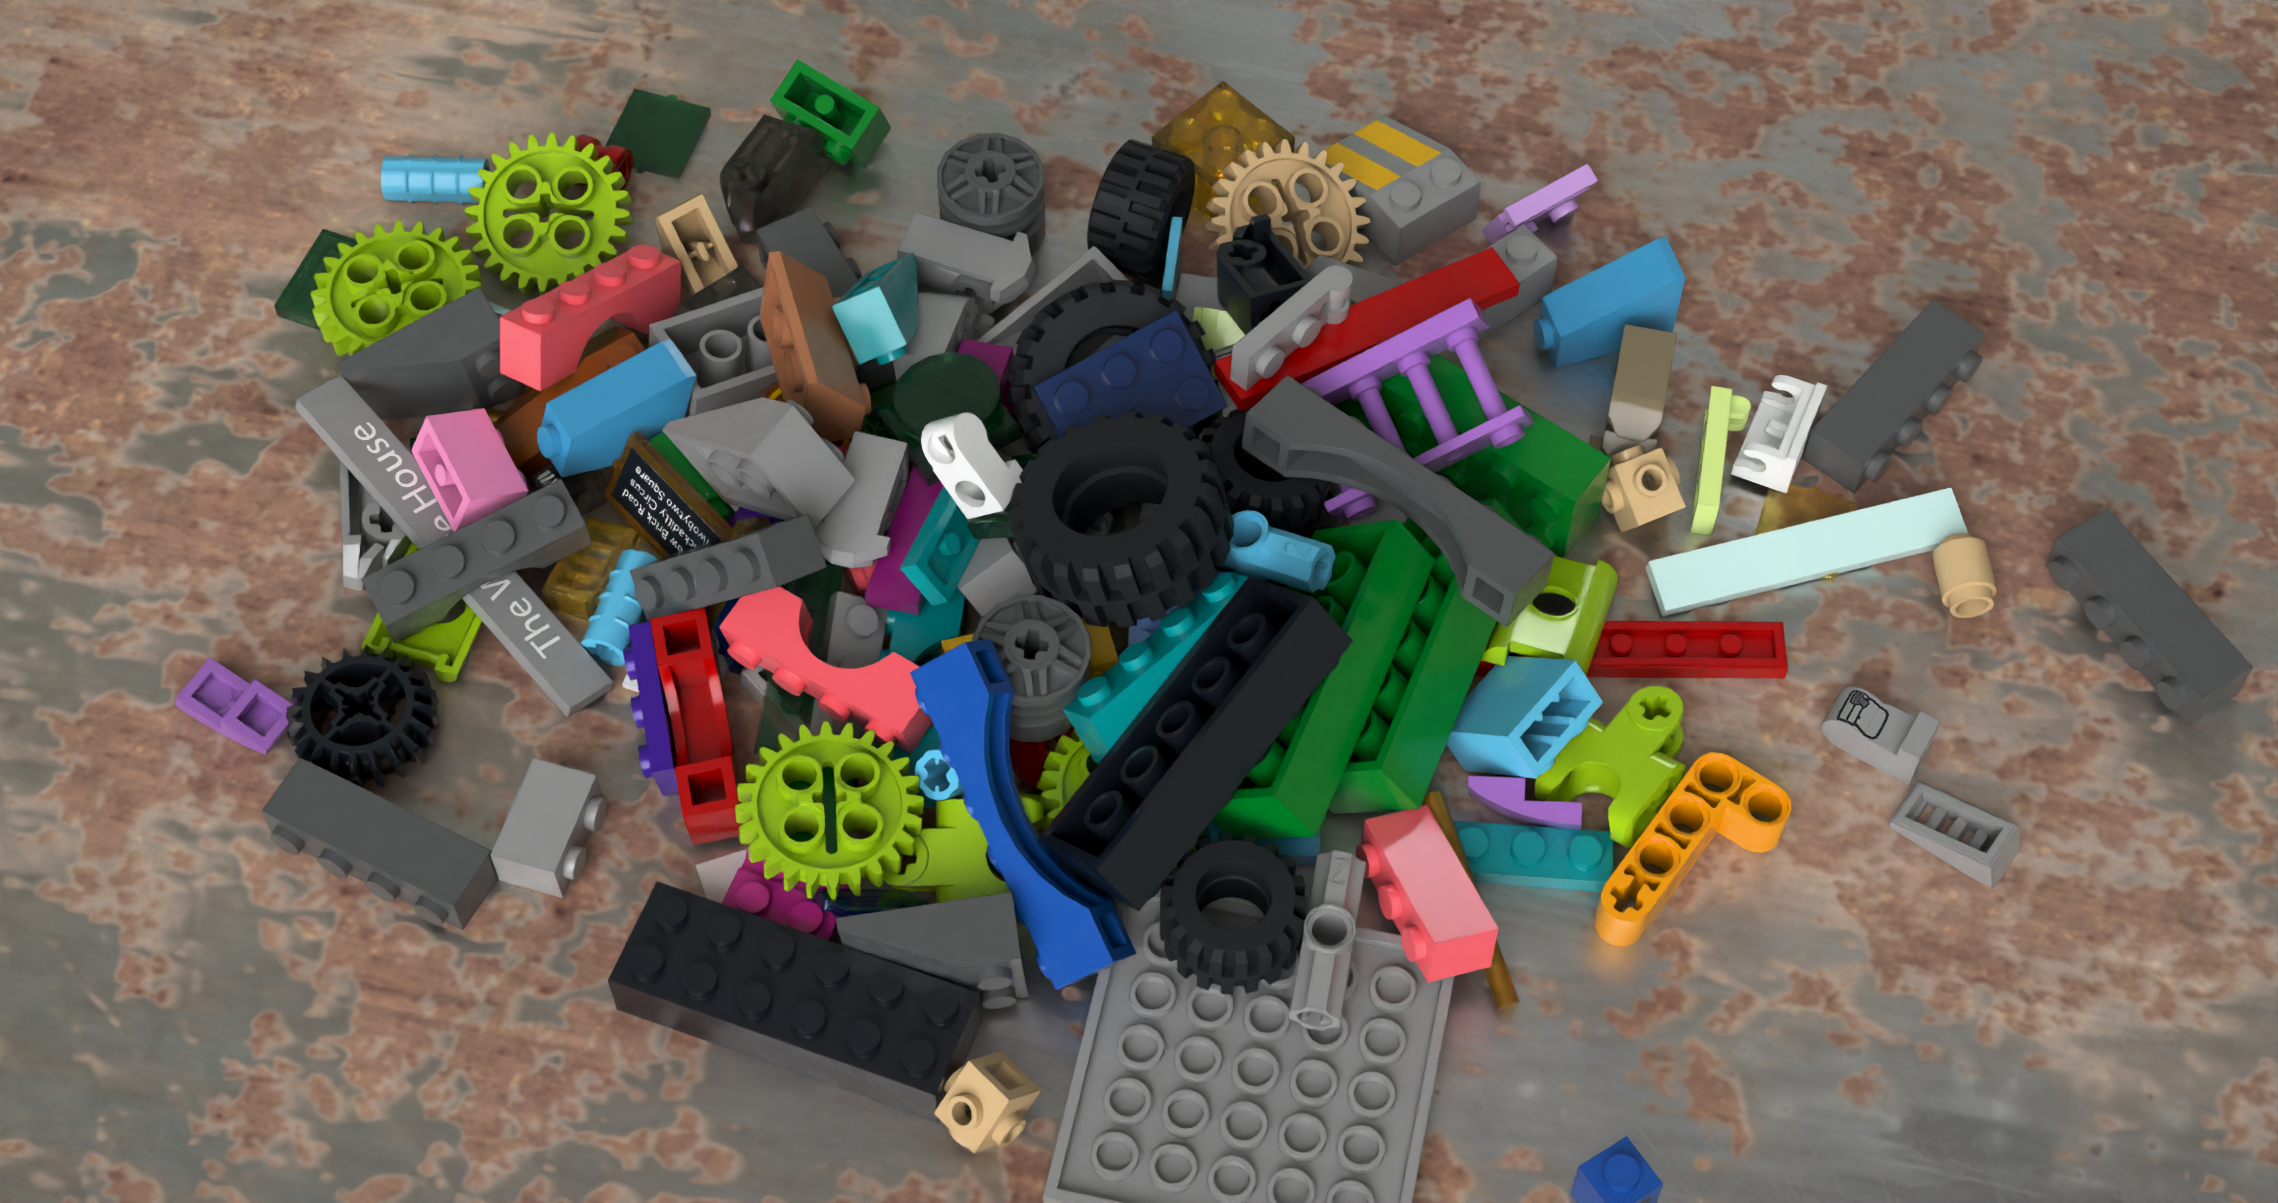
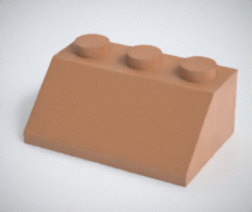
(810, 348)

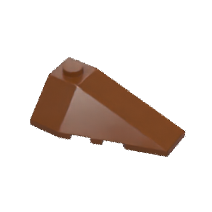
(525, 416)

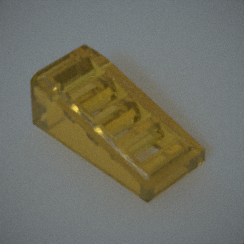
(575, 601)

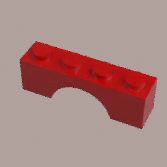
(700, 724)

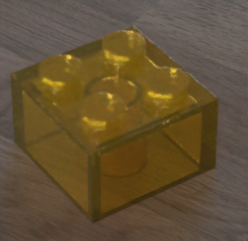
(1215, 134)

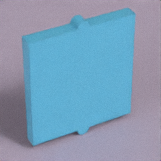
(1173, 260)

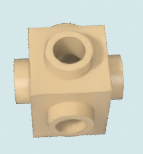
(1641, 487)
(987, 1102)

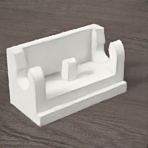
(1779, 433)

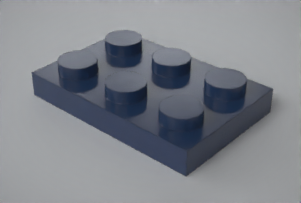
(1144, 373)

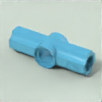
(1278, 554)

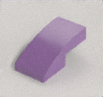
(234, 707)
(1507, 798)

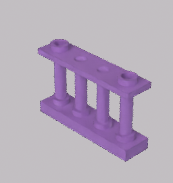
(1409, 355)

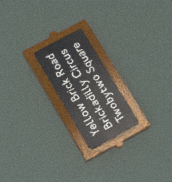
(661, 501)

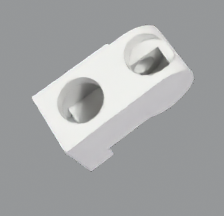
(969, 464)

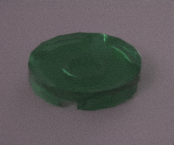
(946, 387)

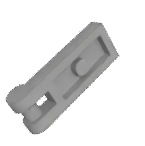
(1291, 326)

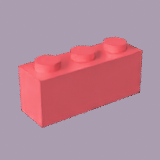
(1427, 894)

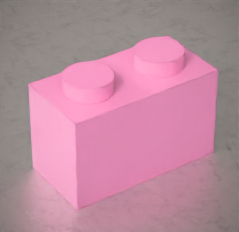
(467, 466)

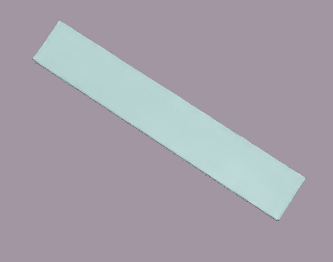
(1804, 552)

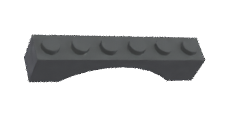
(1310, 438)

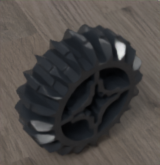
(364, 698)

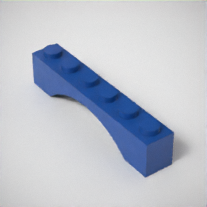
(971, 711)

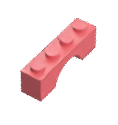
(548, 334)
(775, 633)

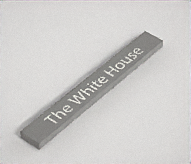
(400, 488)

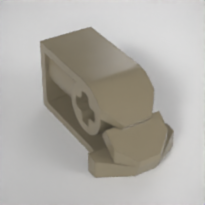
(1638, 391)

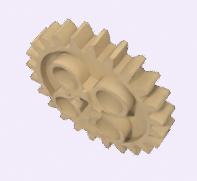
(1328, 213)

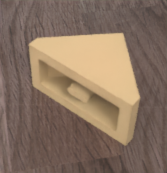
(694, 238)

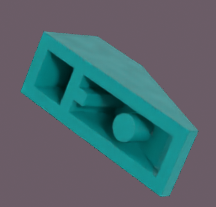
(881, 311)

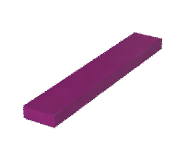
(888, 584)

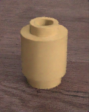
(1964, 575)

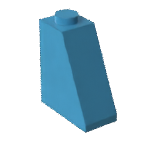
(1591, 312)
(594, 420)

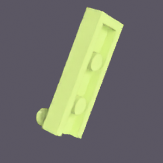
(1723, 414)

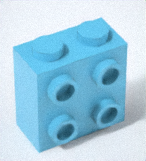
(1522, 716)

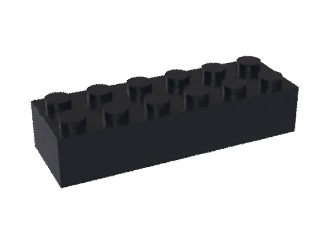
(1195, 741)
(795, 1000)

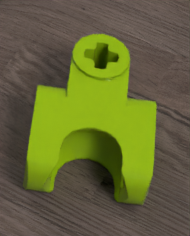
(1623, 760)
(955, 855)

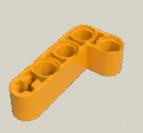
(1678, 851)

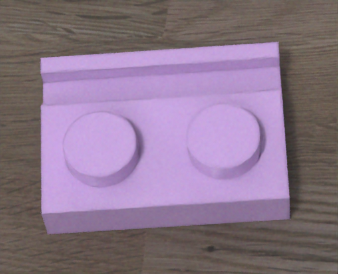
(1551, 201)

